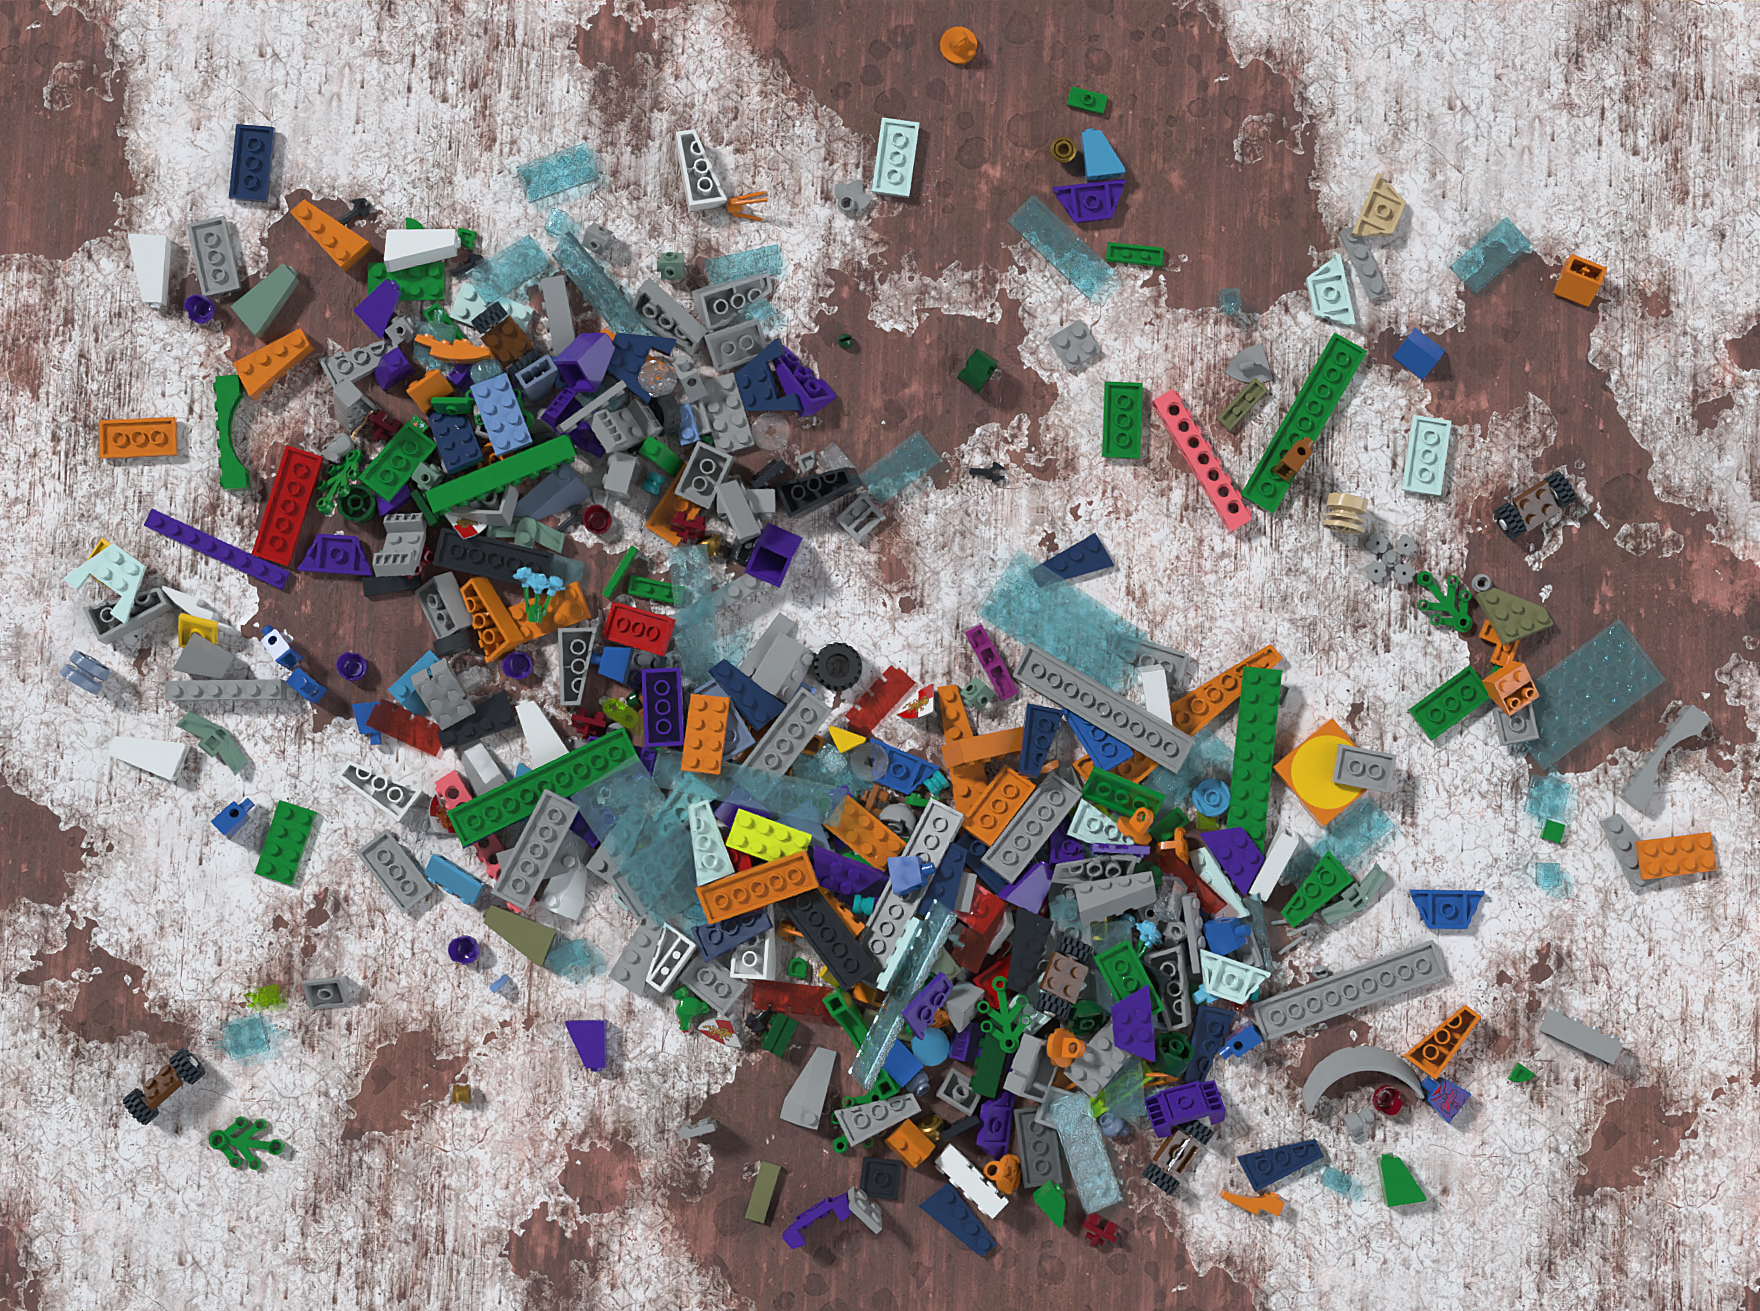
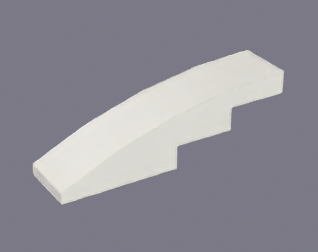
(193, 607)

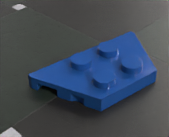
(904, 770)
(1446, 907)

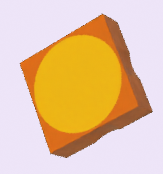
(1309, 773)

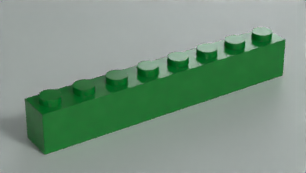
(501, 474)

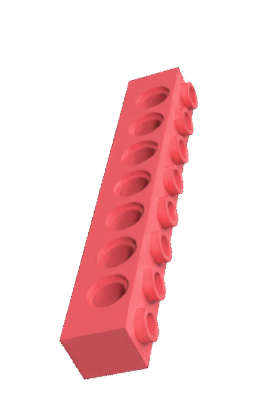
(1201, 471)
(444, 786)

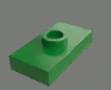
(1087, 100)
(452, 405)

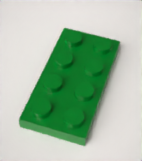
(417, 283)
(1122, 420)
(397, 462)
(1449, 703)
(1120, 793)
(285, 842)
(1125, 973)

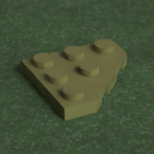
(1512, 616)

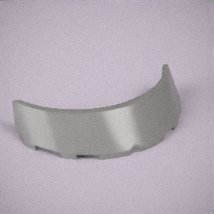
(1354, 1060)

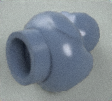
(919, 1084)
(1114, 1126)

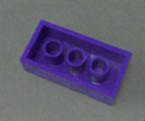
(663, 707)

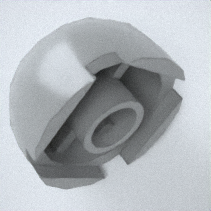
(899, 819)

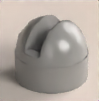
(1318, 968)

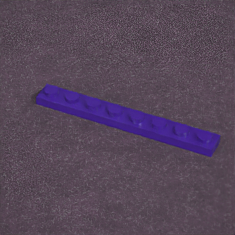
(217, 549)

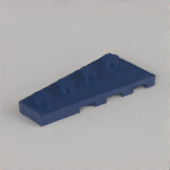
(1080, 559)

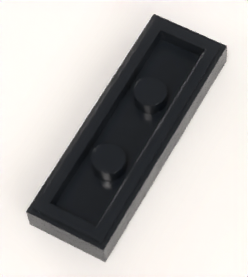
(383, 585)

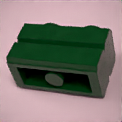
(779, 1034)

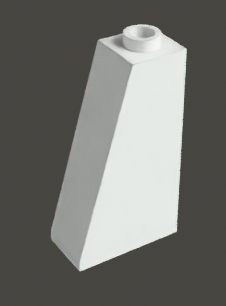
(419, 247)
(152, 267)
(540, 734)
(151, 755)
(1275, 860)

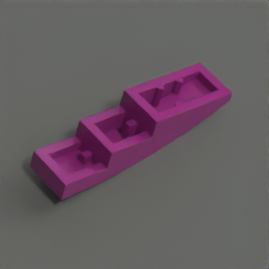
(991, 662)

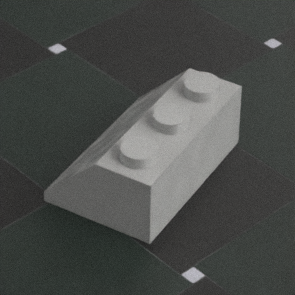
(739, 510)
(444, 605)
(784, 667)

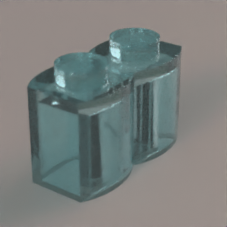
(569, 956)

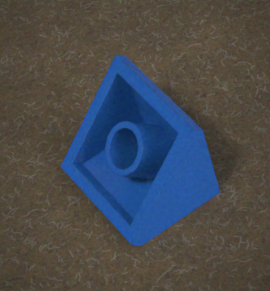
(1418, 353)
(901, 1064)

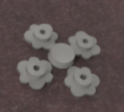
(1390, 558)

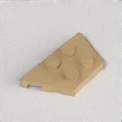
(1379, 211)

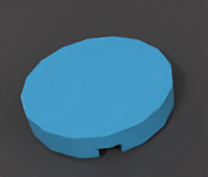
(1211, 797)
(932, 1048)

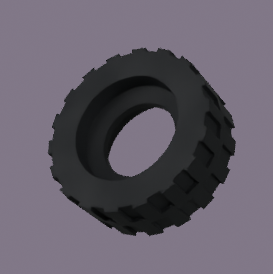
(667, 412)

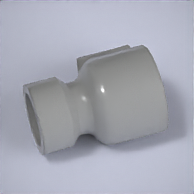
(1355, 1121)

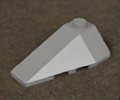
(725, 300)
(481, 768)
(1094, 869)
(807, 1096)

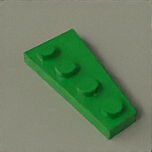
(1318, 888)

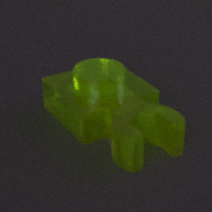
(266, 996)

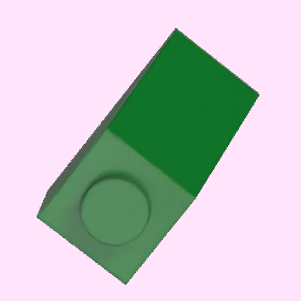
(1052, 1201)

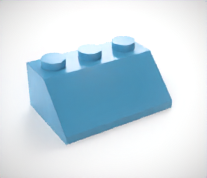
(403, 687)
(455, 879)

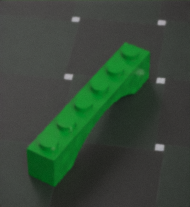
(229, 394)
(848, 1016)

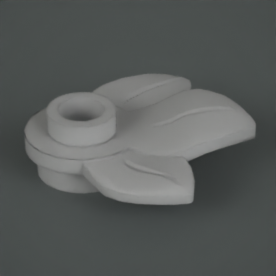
(852, 194)
(1173, 931)

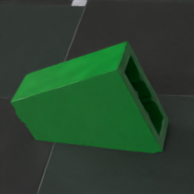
(661, 457)
(1397, 1182)

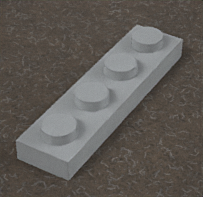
(1363, 264)
(1194, 932)

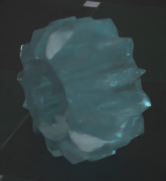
(485, 370)

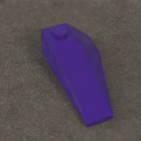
(795, 378)

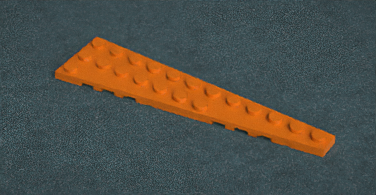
(1192, 712)
(970, 781)

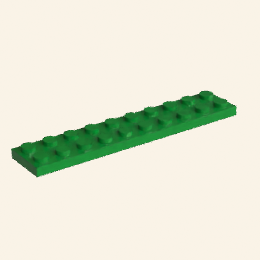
(1304, 418)
(1254, 752)
(520, 796)

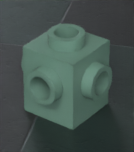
(671, 265)
(427, 476)
(977, 694)

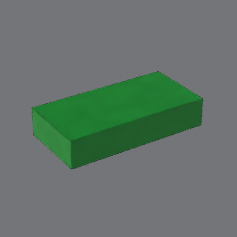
(1167, 826)

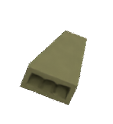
(524, 934)

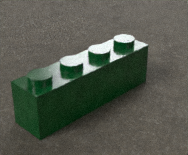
(989, 1062)

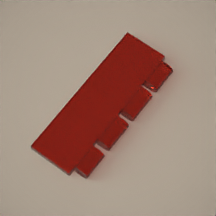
(885, 697)
(400, 727)
(1210, 900)
(983, 929)
(789, 994)

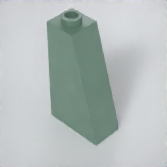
(266, 299)

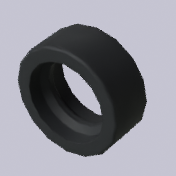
(452, 644)

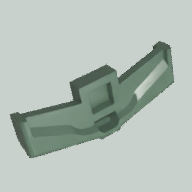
(527, 531)
(214, 740)
(1353, 897)

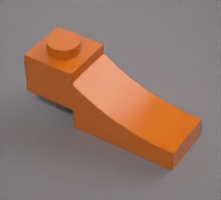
(1267, 1202)

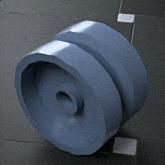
(87, 669)

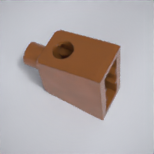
(1294, 459)

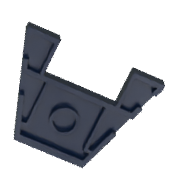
(630, 355)
(758, 385)

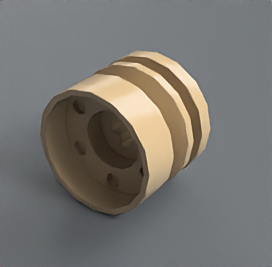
(1345, 508)

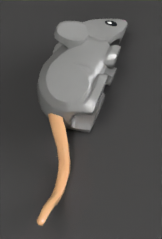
(341, 446)

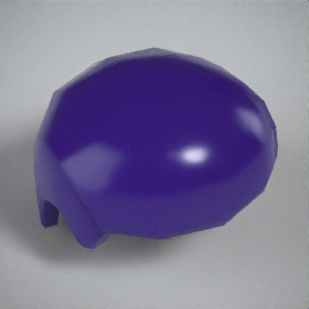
(199, 308)
(517, 665)
(351, 666)
(464, 949)

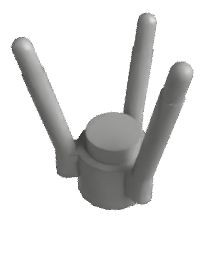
(1307, 926)

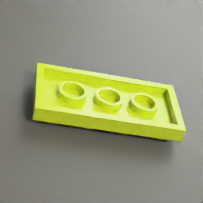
(765, 837)

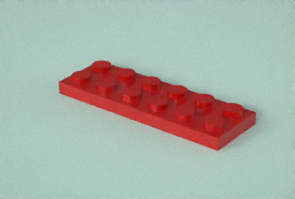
(287, 505)

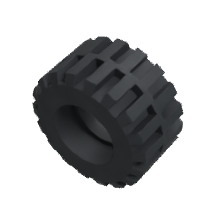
(826, 654)

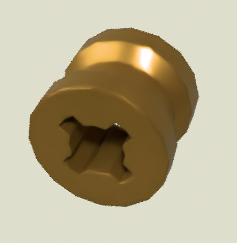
(461, 1094)

